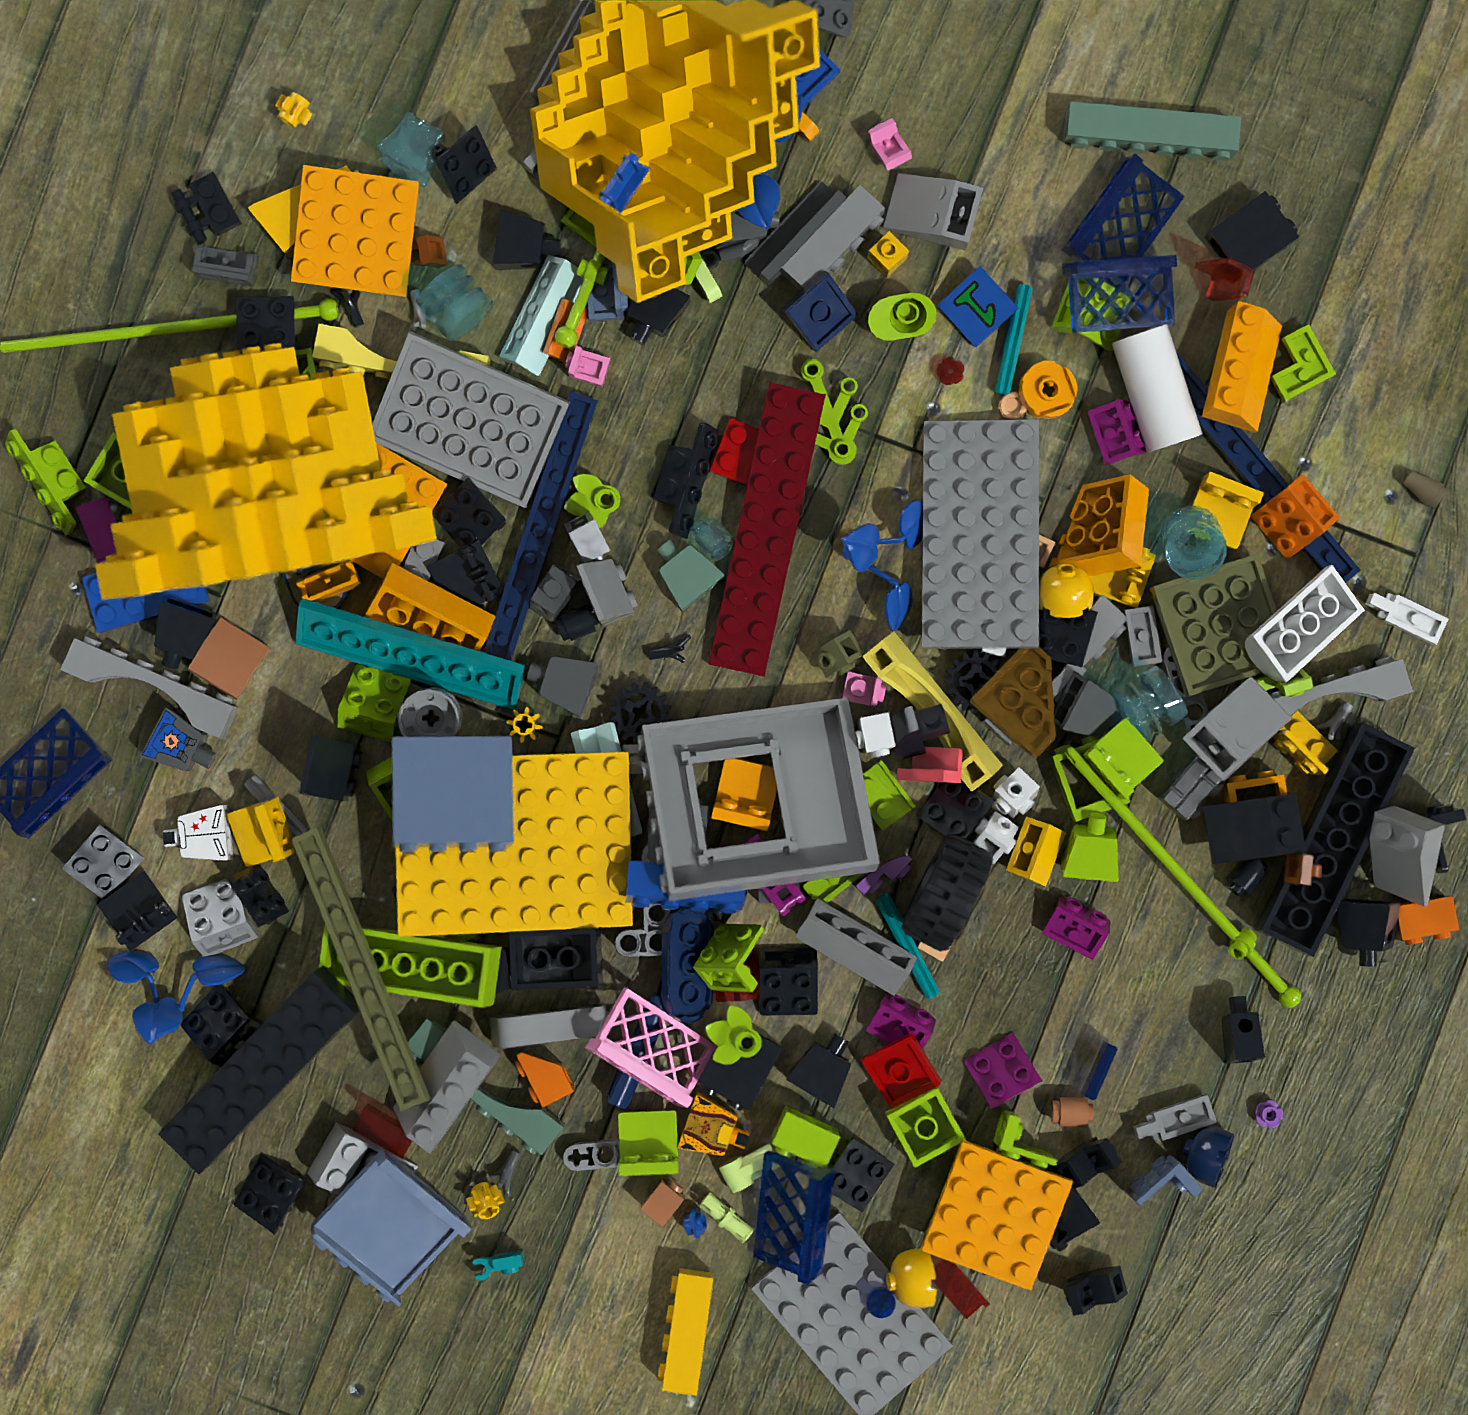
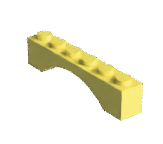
(339, 348)
(902, 671)

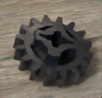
(974, 668)
(651, 697)

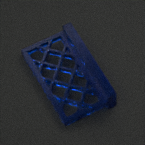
(1109, 201)
(1123, 268)
(65, 786)
(815, 1220)

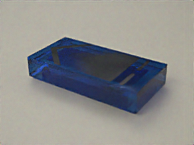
(1099, 1070)

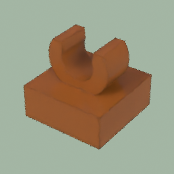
(431, 251)
(1300, 869)

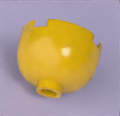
(1065, 591)
(912, 1279)

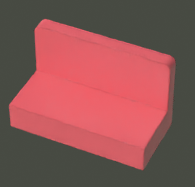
(934, 766)

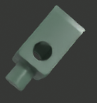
(687, 574)

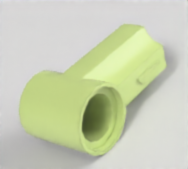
(742, 1171)

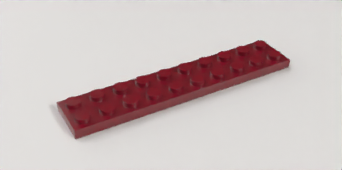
(767, 529)

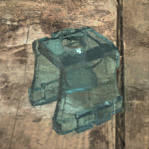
(410, 147)

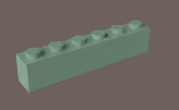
(1152, 130)

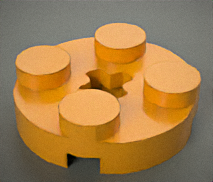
(1054, 375)

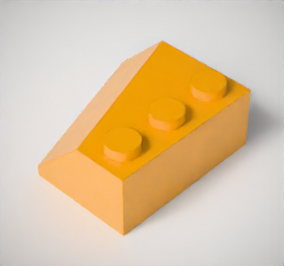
(1106, 527)

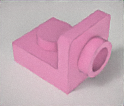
(863, 689)

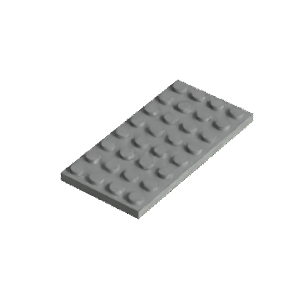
(980, 534)

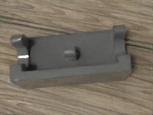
(225, 265)

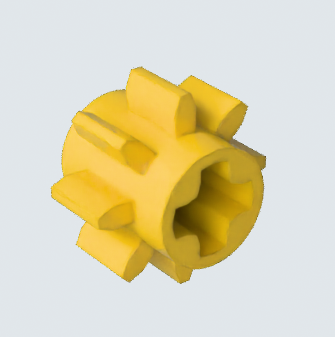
(293, 109)
(520, 718)
(485, 1200)

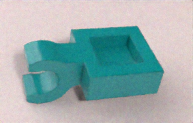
(506, 1262)

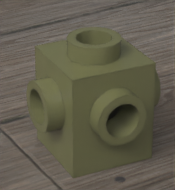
(832, 656)

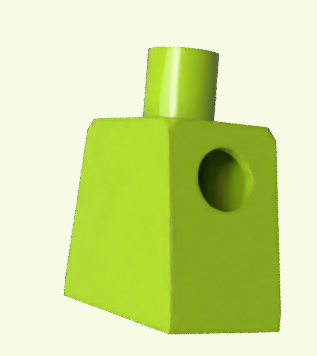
(1091, 851)

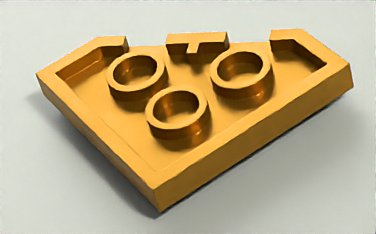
(1022, 700)

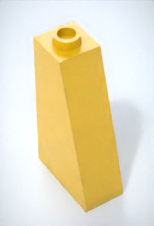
(280, 215)

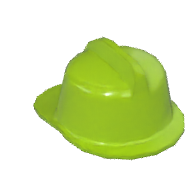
(902, 316)

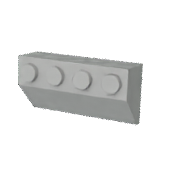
(451, 1078)

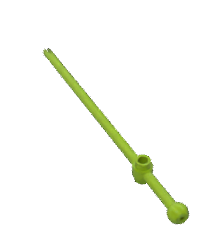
(593, 273)
(326, 309)
(1241, 943)

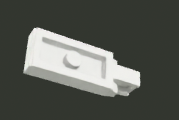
(1408, 616)

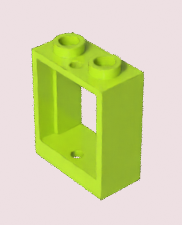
(1080, 813)

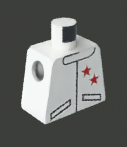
(203, 834)

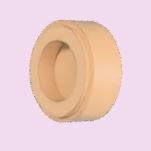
(1011, 407)

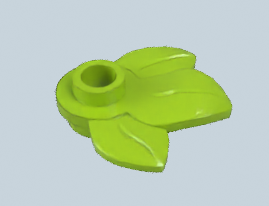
(589, 498)
(729, 1036)

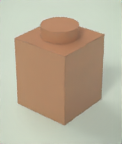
(663, 1201)

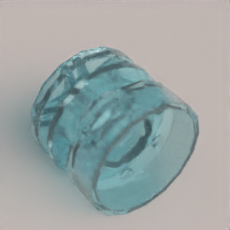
(451, 298)
(1197, 557)
(1154, 701)

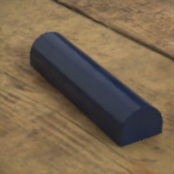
(624, 1086)

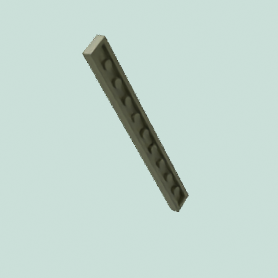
(361, 969)

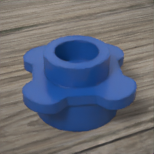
(695, 1222)

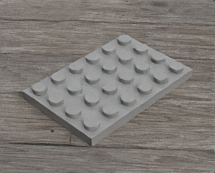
(468, 419)
(830, 1321)

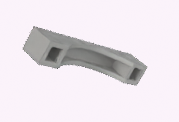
(1107, 624)
(1378, 683)
(204, 711)

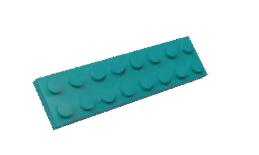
(409, 654)

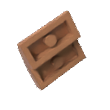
(228, 658)

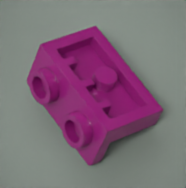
(1116, 431)
(1077, 927)
(898, 1018)

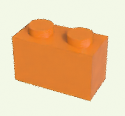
(1419, 921)

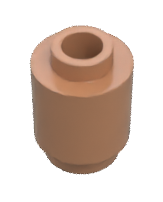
(1071, 1111)

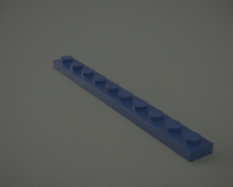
(1261, 474)
(540, 527)

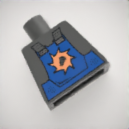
(177, 743)

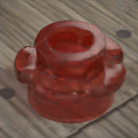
(947, 378)

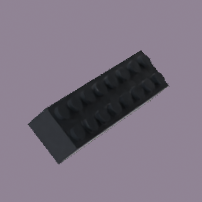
(1336, 837)
(260, 1069)

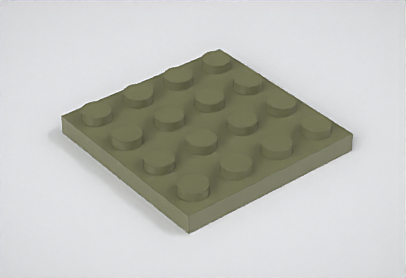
(1211, 621)

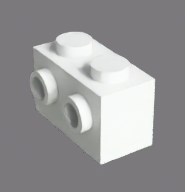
(875, 735)

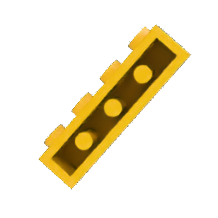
(687, 1331)

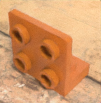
(1295, 517)

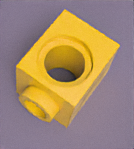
(888, 254)

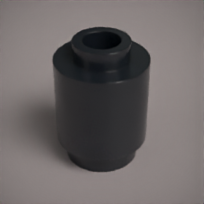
(577, 623)
(1246, 876)

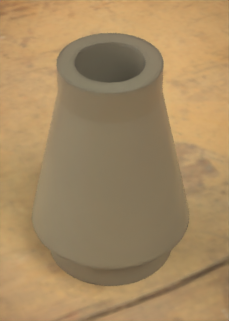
(1426, 489)

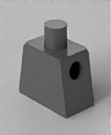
(555, 592)
(565, 682)
(1086, 708)

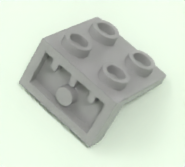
(217, 918)

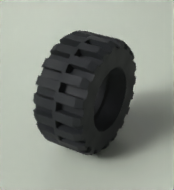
(947, 892)

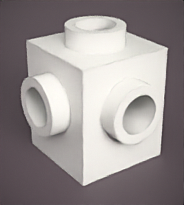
(1015, 793)
(996, 835)

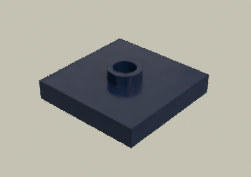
(820, 311)

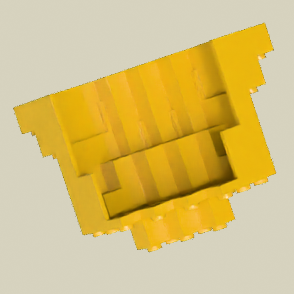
(691, 95)
(252, 477)

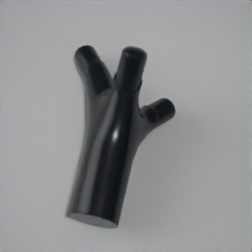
(351, 306)
(669, 650)

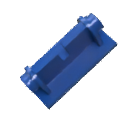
(624, 182)

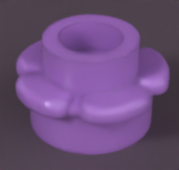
(1268, 1106)

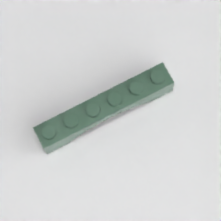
(530, 1123)

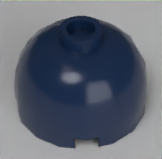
(1208, 1154)

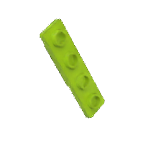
(50, 475)

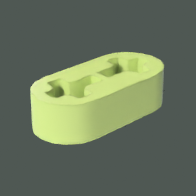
(707, 283)

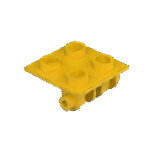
(1125, 585)

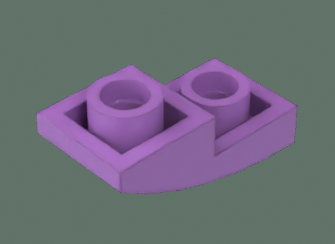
(893, 868)

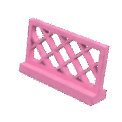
(641, 1071)

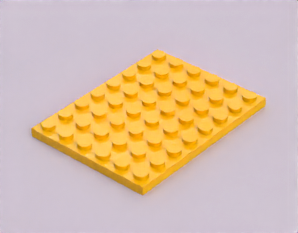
(557, 874)

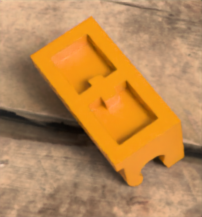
(329, 581)

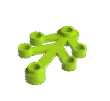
(831, 416)

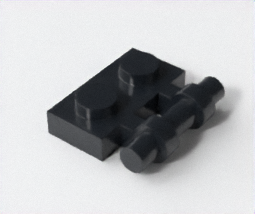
(214, 204)

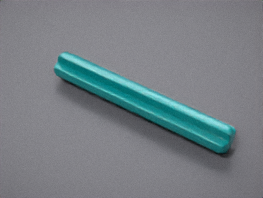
(1013, 340)
(906, 942)

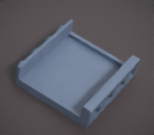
(452, 793)
(387, 1226)

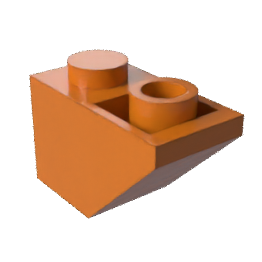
(547, 1077)

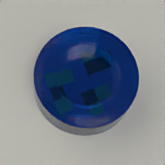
(880, 1302)

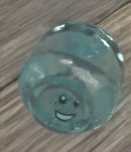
(710, 539)

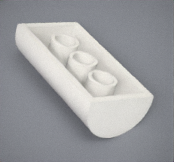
(1157, 388)
(1303, 626)

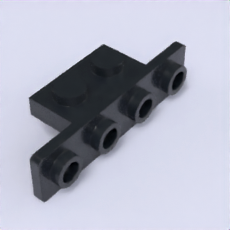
(684, 477)

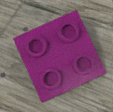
(1002, 1070)

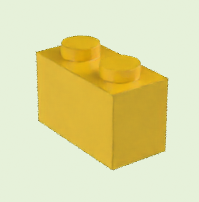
(1036, 851)

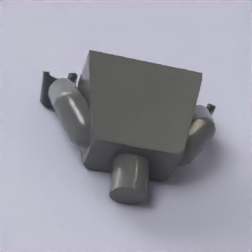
(745, 239)

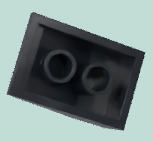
(330, 769)
(1254, 828)
(556, 958)

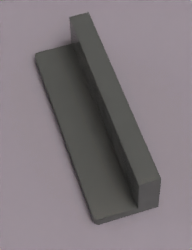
(793, 232)

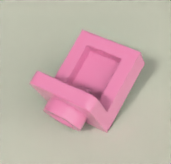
(889, 145)
(587, 366)

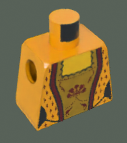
(711, 1128)

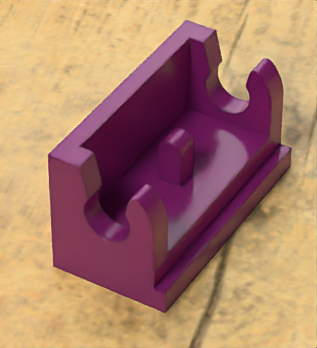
(96, 521)

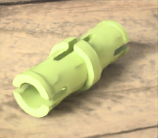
(726, 1217)

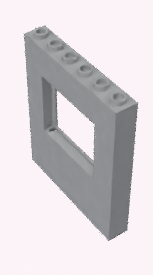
(816, 785)

